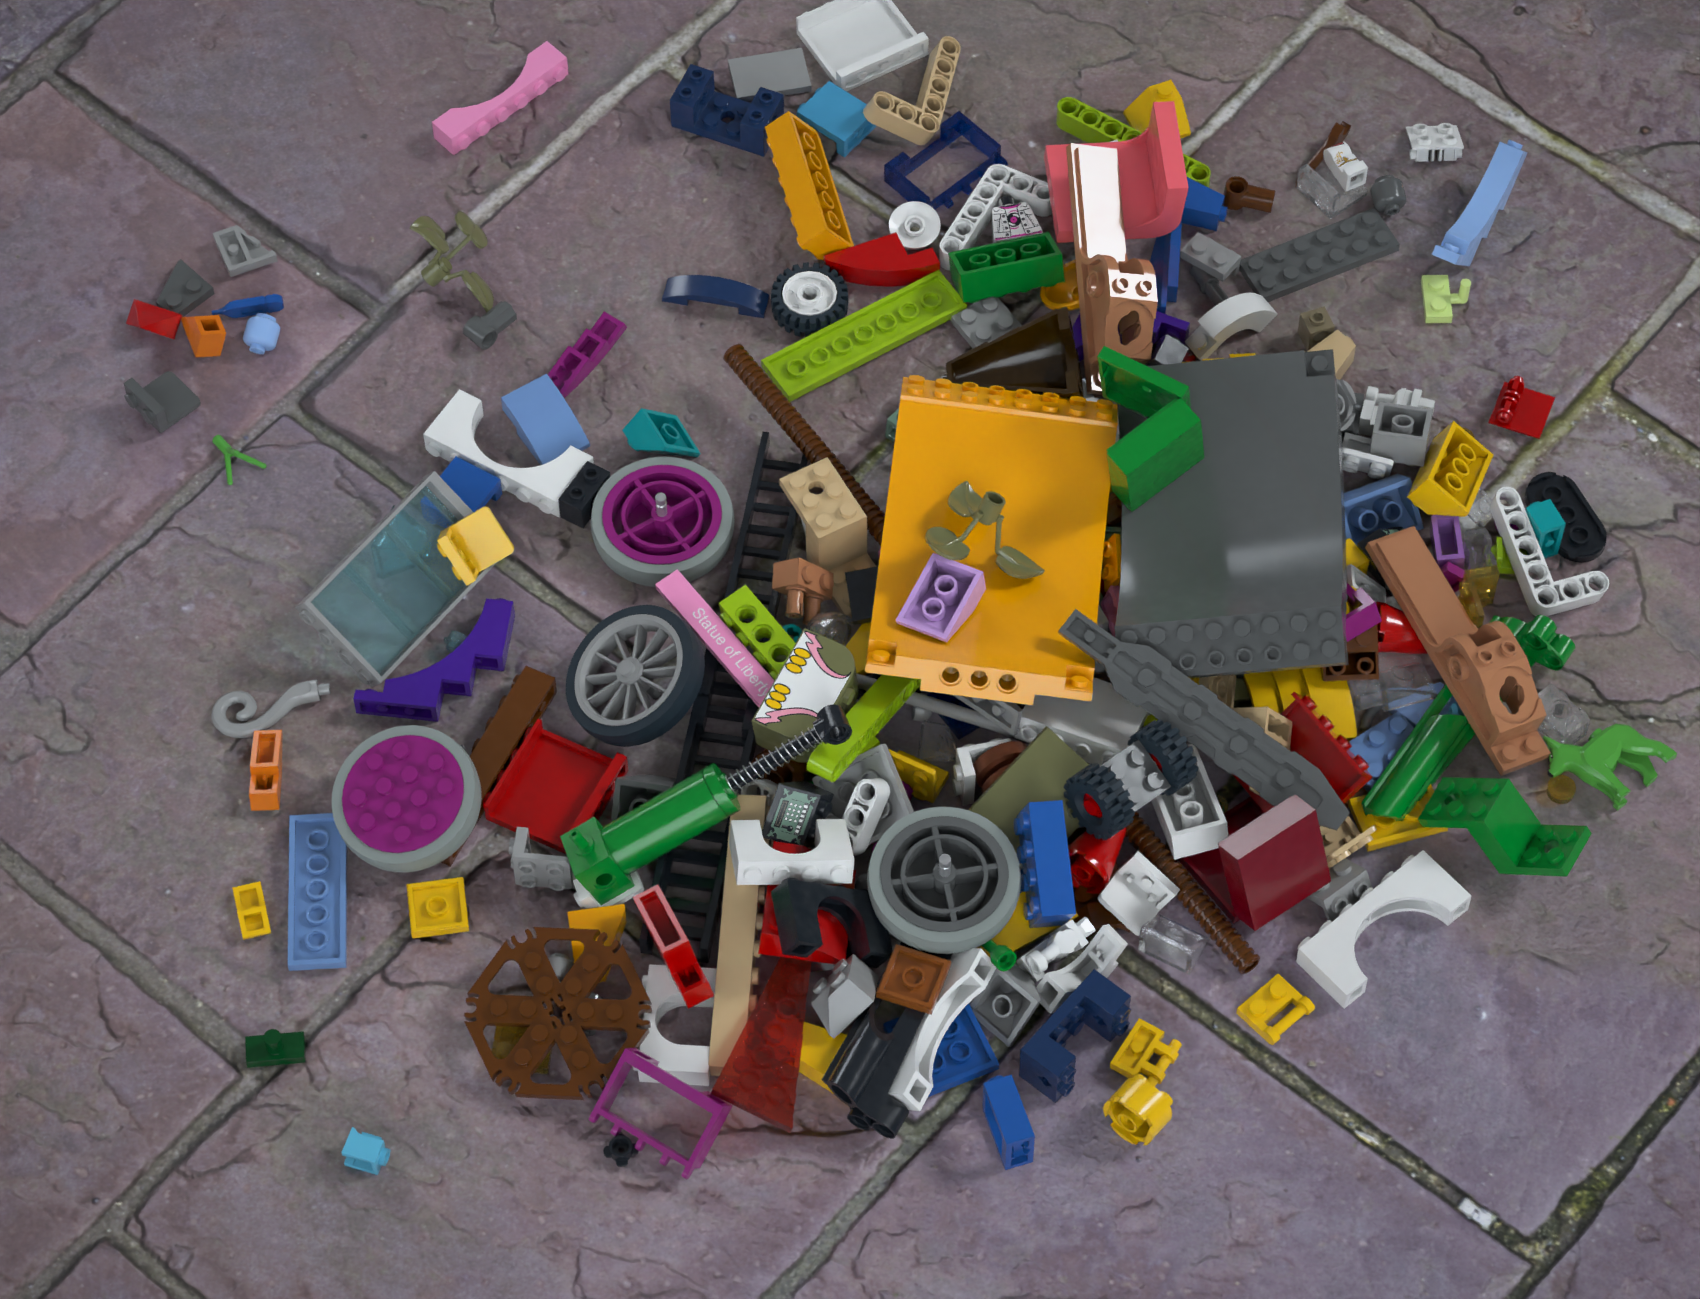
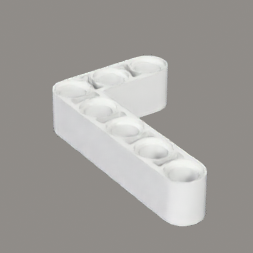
(977, 211)
(1536, 564)
(860, 801)

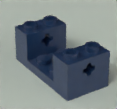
(700, 111)
(1093, 1003)

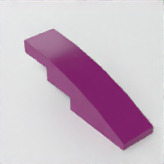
(586, 354)

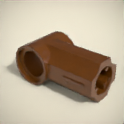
(1240, 194)

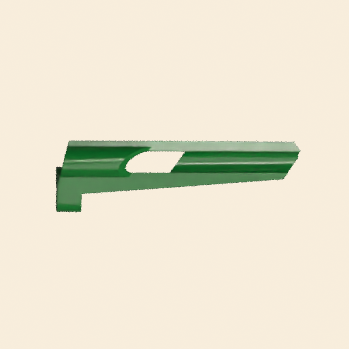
(1441, 738)

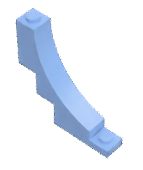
(1491, 195)

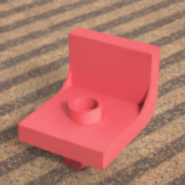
(1150, 179)

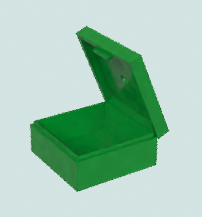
(1161, 445)

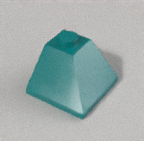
(659, 434)

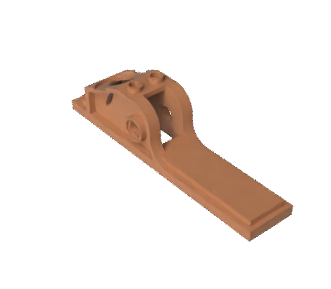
(1108, 283)
(1473, 661)

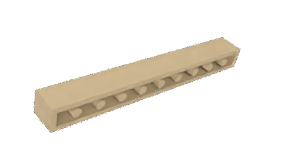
(737, 948)

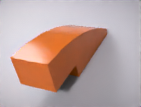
(266, 770)

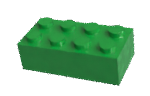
(1006, 267)

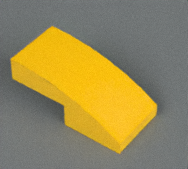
(251, 910)

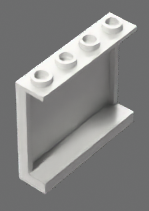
(860, 40)
(1090, 728)

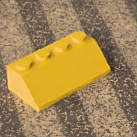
(1450, 473)

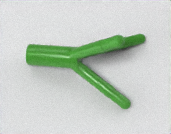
(228, 452)

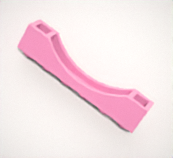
(462, 126)

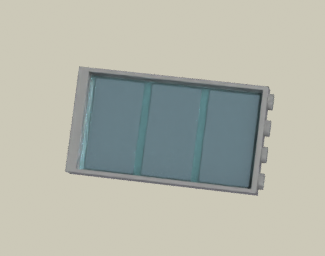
(391, 584)

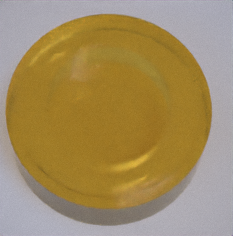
(1561, 789)

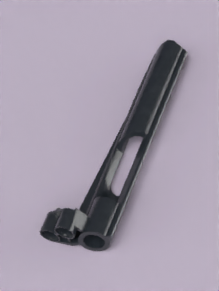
(868, 1065)

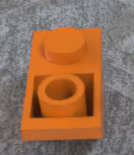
(205, 334)

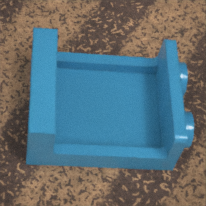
(836, 116)

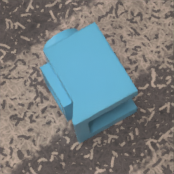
(365, 1152)

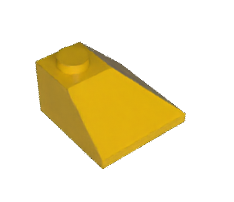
(1140, 110)

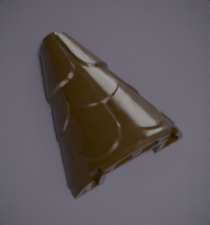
(1030, 357)

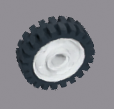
(808, 298)

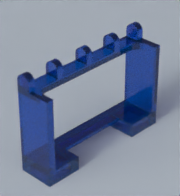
(950, 130)

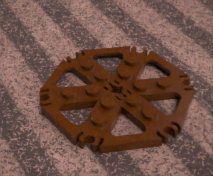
(530, 1013)

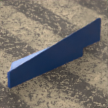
(1165, 262)

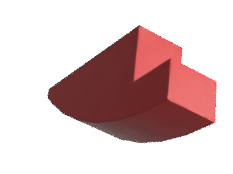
(882, 263)
(673, 946)

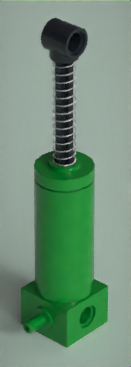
(609, 854)

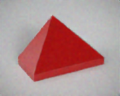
(154, 319)

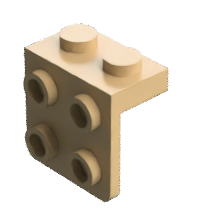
(1344, 841)

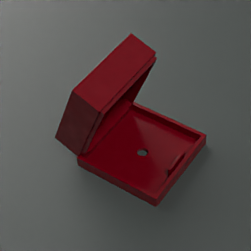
(1264, 861)

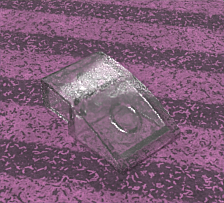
(1400, 684)

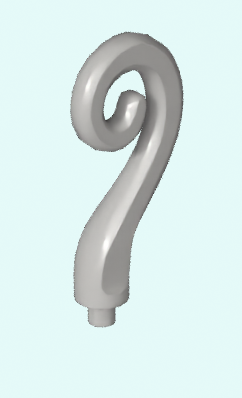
(295, 696)

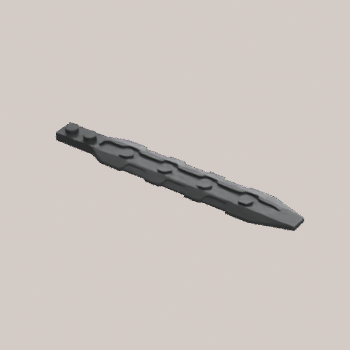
(1206, 722)

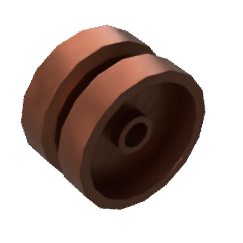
(995, 762)

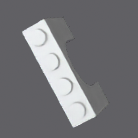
(761, 865)
(682, 1061)

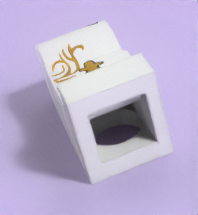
(1345, 165)

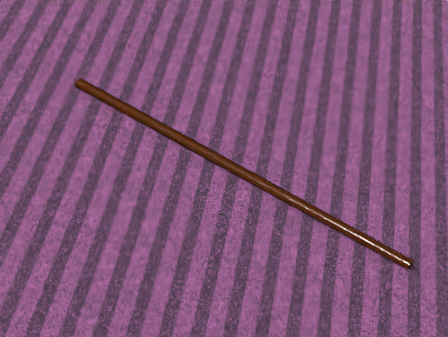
(1137, 832)

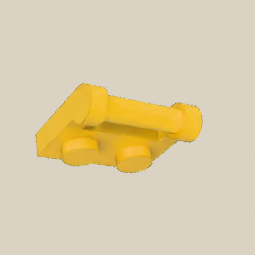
(1268, 1003)

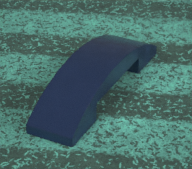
(717, 291)

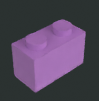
(1446, 540)

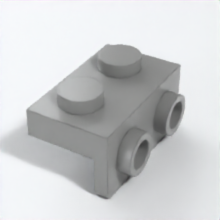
(1211, 257)
(1346, 887)

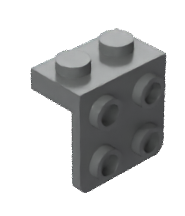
(162, 400)

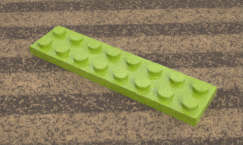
(863, 335)

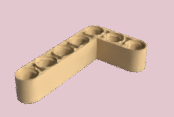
(921, 121)

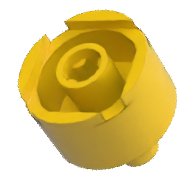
(1138, 1110)

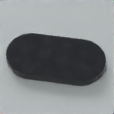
(1584, 532)

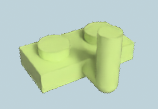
(1438, 299)

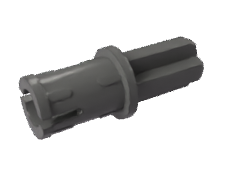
(1209, 285)

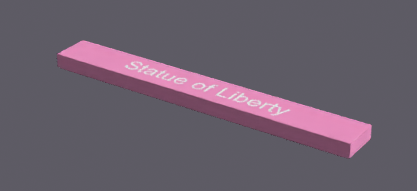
(716, 636)

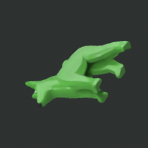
(1599, 758)

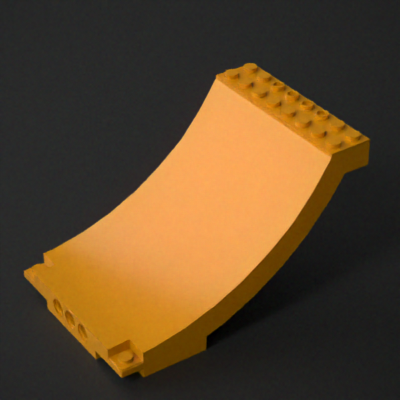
(1056, 482)

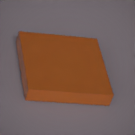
(913, 979)

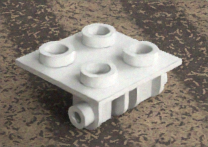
(1432, 138)

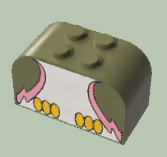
(812, 677)

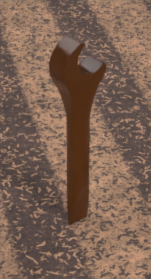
(1335, 137)

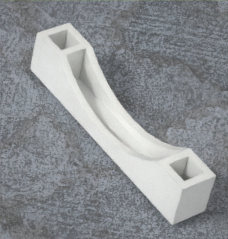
(966, 979)

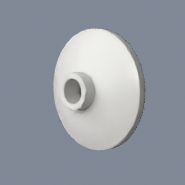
(915, 215)

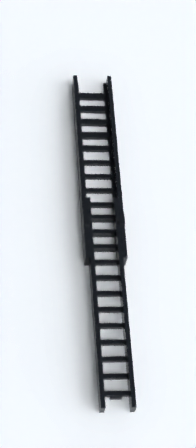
(703, 709)

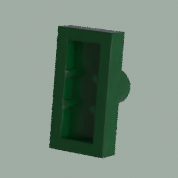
(275, 1048)

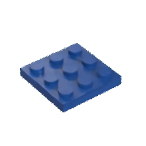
(961, 1054)

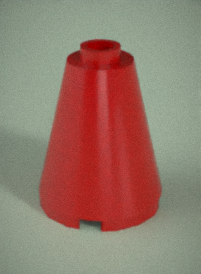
(1396, 632)
(1094, 860)

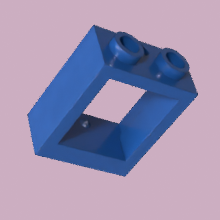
(1008, 1121)

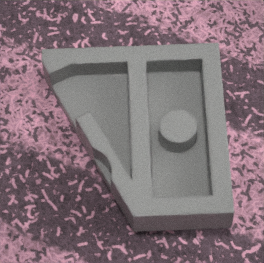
(241, 251)

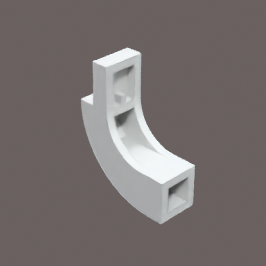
(1226, 319)
(1098, 955)

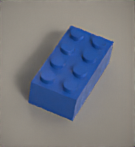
(1045, 864)

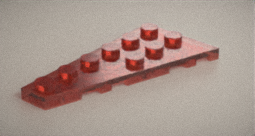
(768, 1053)

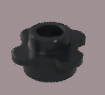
(617, 1143)

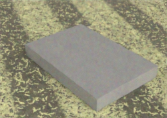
(776, 71)

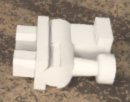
(1402, 397)
(1060, 944)

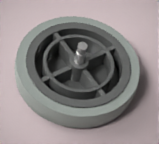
(944, 880)

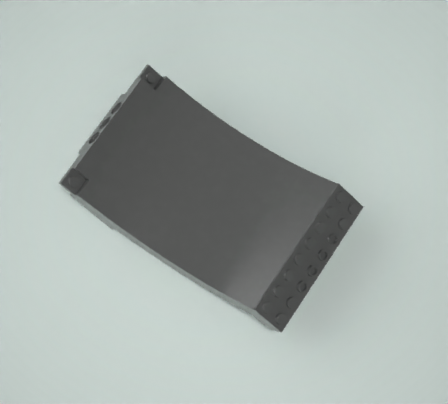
(1249, 545)

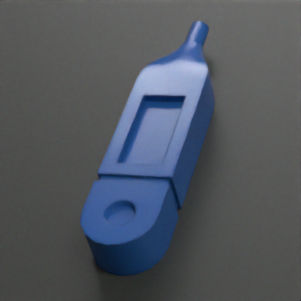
(251, 306)

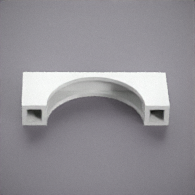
(541, 485)

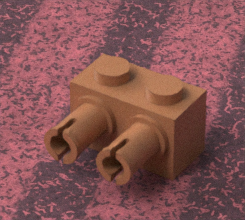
(802, 584)

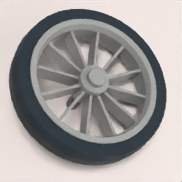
(635, 675)

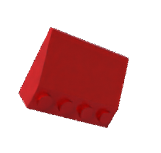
(832, 931)

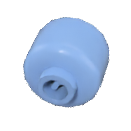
(261, 333)

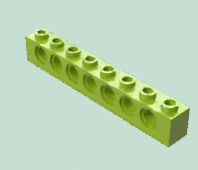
(745, 605)

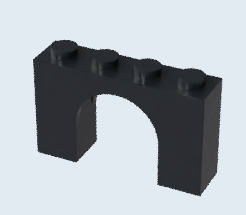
(798, 925)

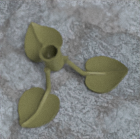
(440, 268)
(986, 510)

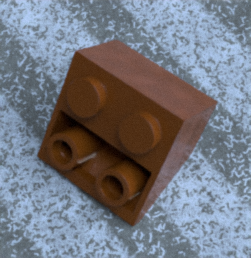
(1362, 659)

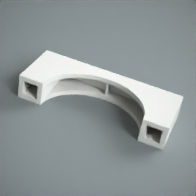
(1416, 887)

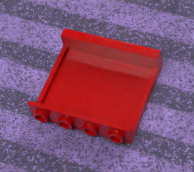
(1318, 744)
(552, 786)

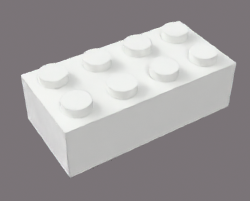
(1192, 816)

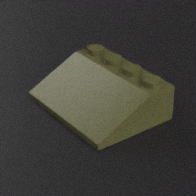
(1032, 777)

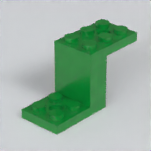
(1504, 826)

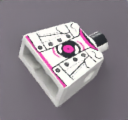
(1013, 220)

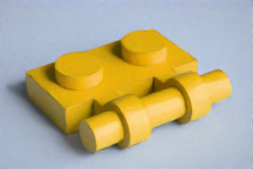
(1139, 1047)

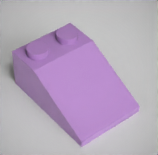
(942, 598)

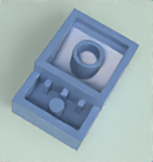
(544, 420)

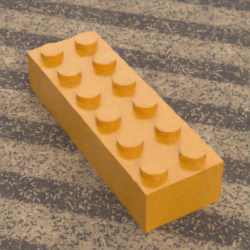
(808, 186)

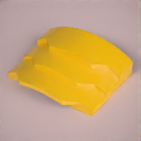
(1332, 697)

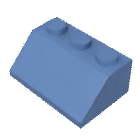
(1380, 506)

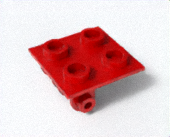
(1521, 408)

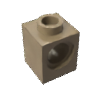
(1314, 327)

